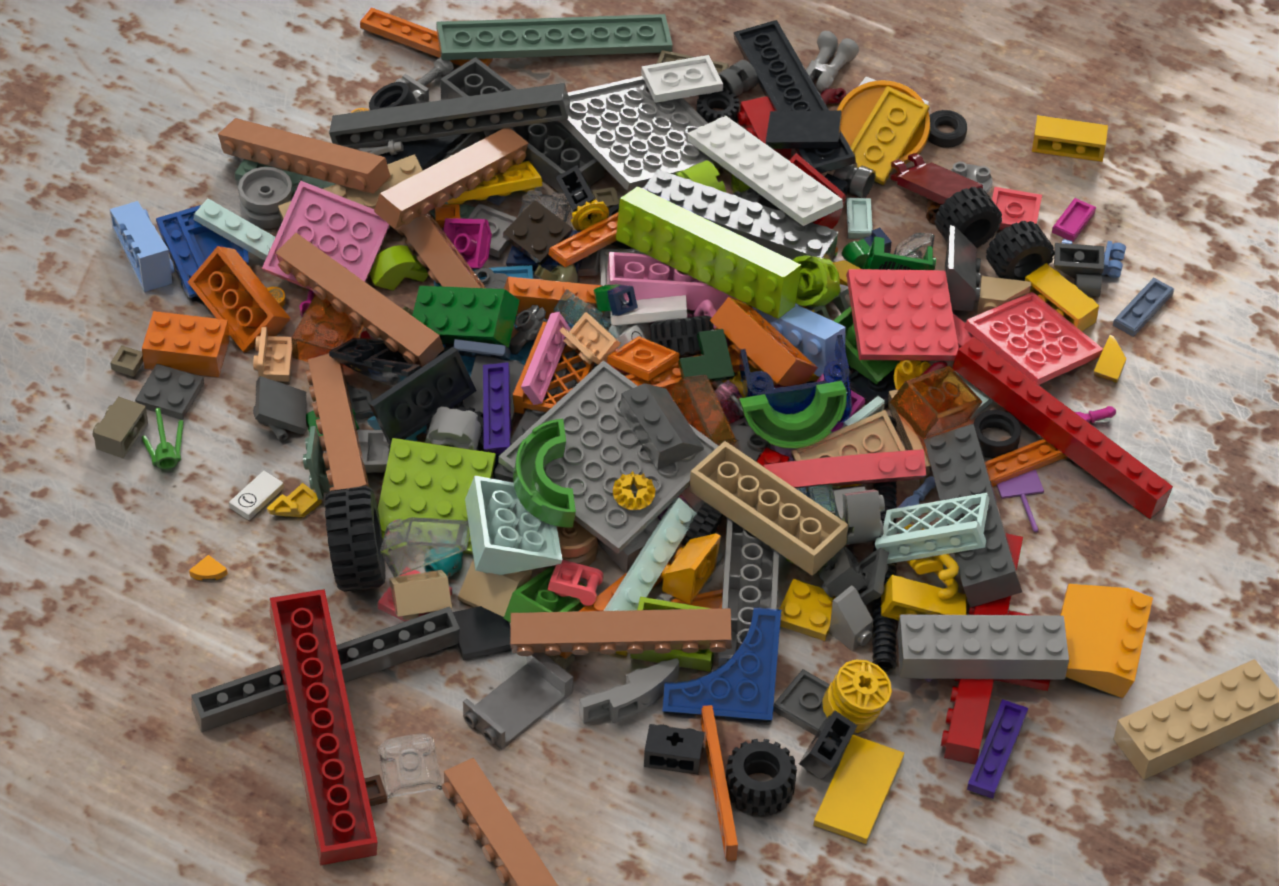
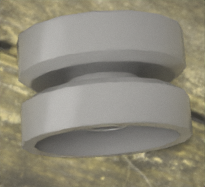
(262, 193)

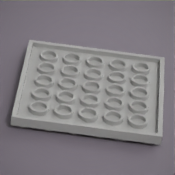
(633, 132)
(601, 450)

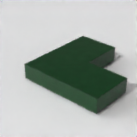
(714, 360)

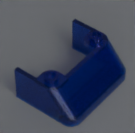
(797, 397)

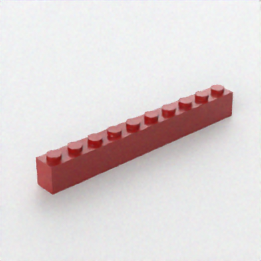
(1062, 427)
(973, 695)

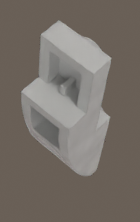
(640, 691)

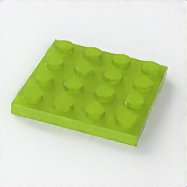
(430, 481)

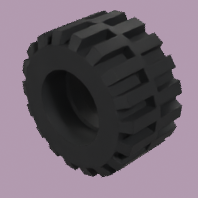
(971, 214)
(1019, 251)
(680, 334)
(765, 759)

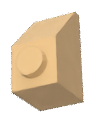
(999, 291)

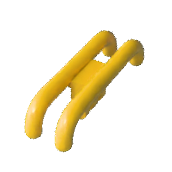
(935, 565)

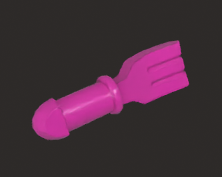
(1093, 416)

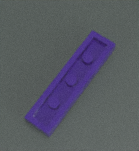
(496, 407)
(997, 749)

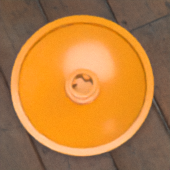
(861, 101)

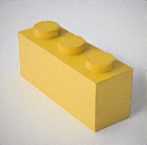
(1070, 138)
(1063, 297)
(917, 598)

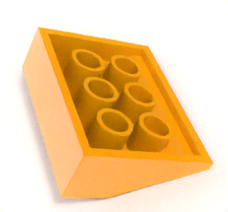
(1104, 635)

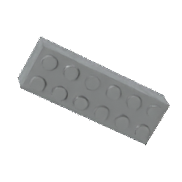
(982, 647)

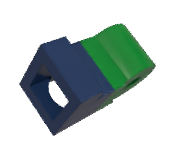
(857, 252)
(612, 299)

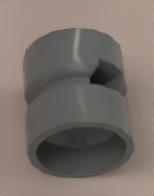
(739, 78)
(859, 179)

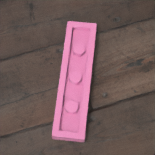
(545, 359)

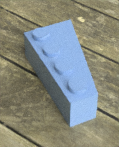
(142, 246)
(809, 334)

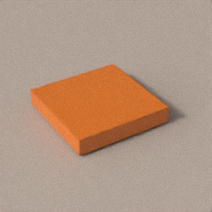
(643, 358)

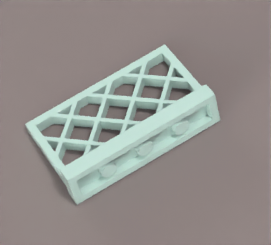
(935, 539)

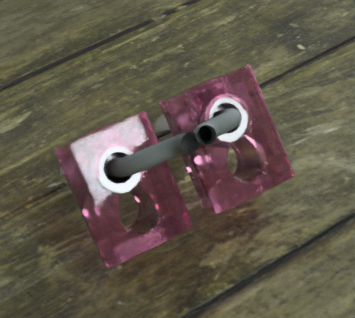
(728, 397)

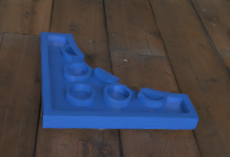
(740, 686)

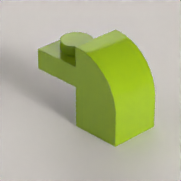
(394, 265)

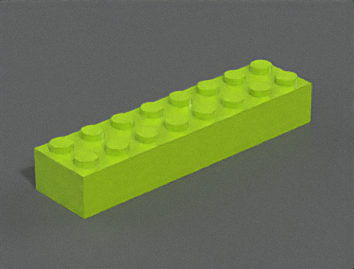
(708, 252)

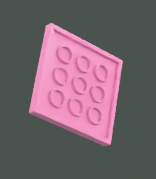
(335, 226)

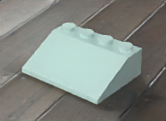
(505, 533)

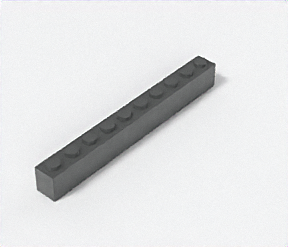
(451, 116)
(357, 659)

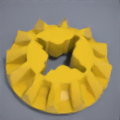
(598, 211)
(624, 496)

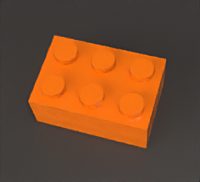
(186, 343)

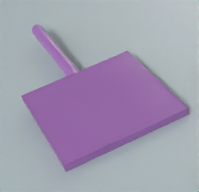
(1020, 486)

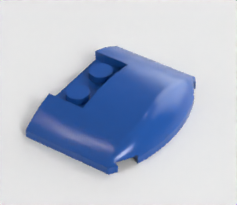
(191, 244)

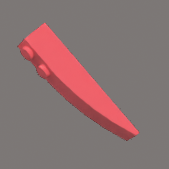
(852, 469)

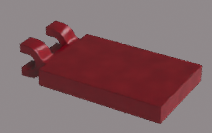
(930, 179)

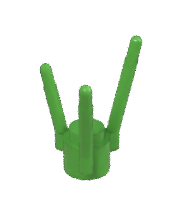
(165, 454)

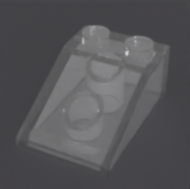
(422, 541)

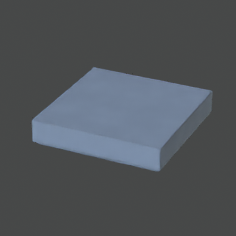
(471, 349)

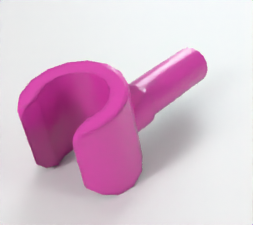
(304, 305)

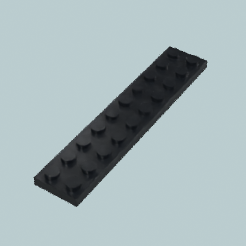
(789, 86)

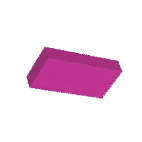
(1073, 219)

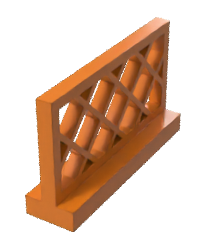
(521, 400)

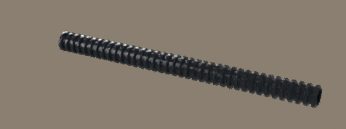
(885, 628)

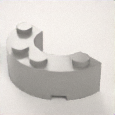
(861, 512)

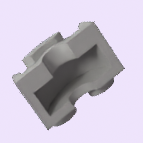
(454, 428)
(374, 450)

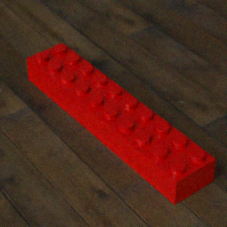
(323, 727)

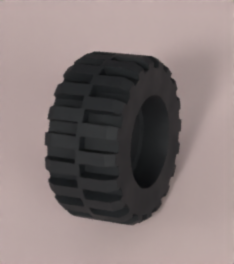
(354, 538)

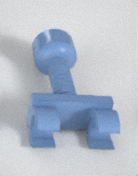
(1114, 267)

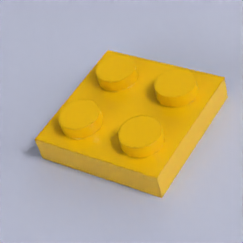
(806, 610)

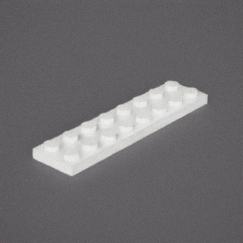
(765, 170)

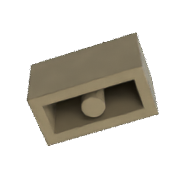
(120, 427)

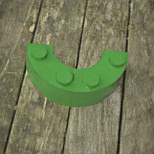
(800, 428)
(532, 486)

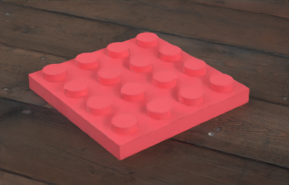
(902, 315)
(1033, 338)

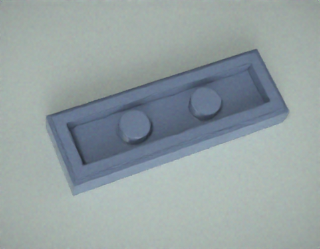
(1143, 307)

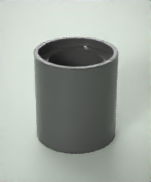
(1089, 284)

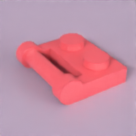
(566, 581)

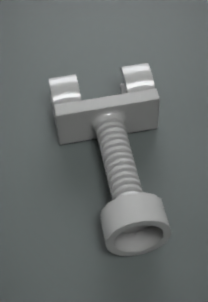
(418, 88)

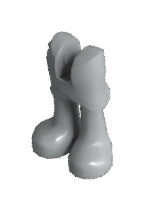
(828, 46)

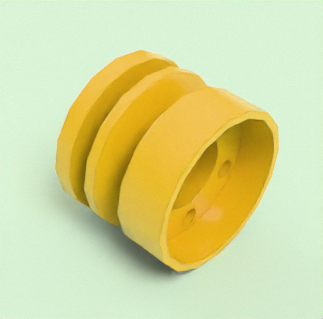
(858, 693)

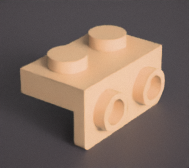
(590, 339)
(273, 357)

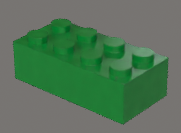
(467, 313)

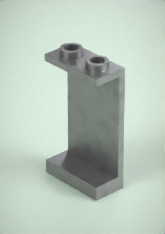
(519, 700)

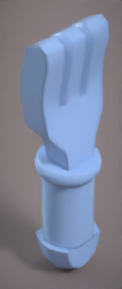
(920, 493)

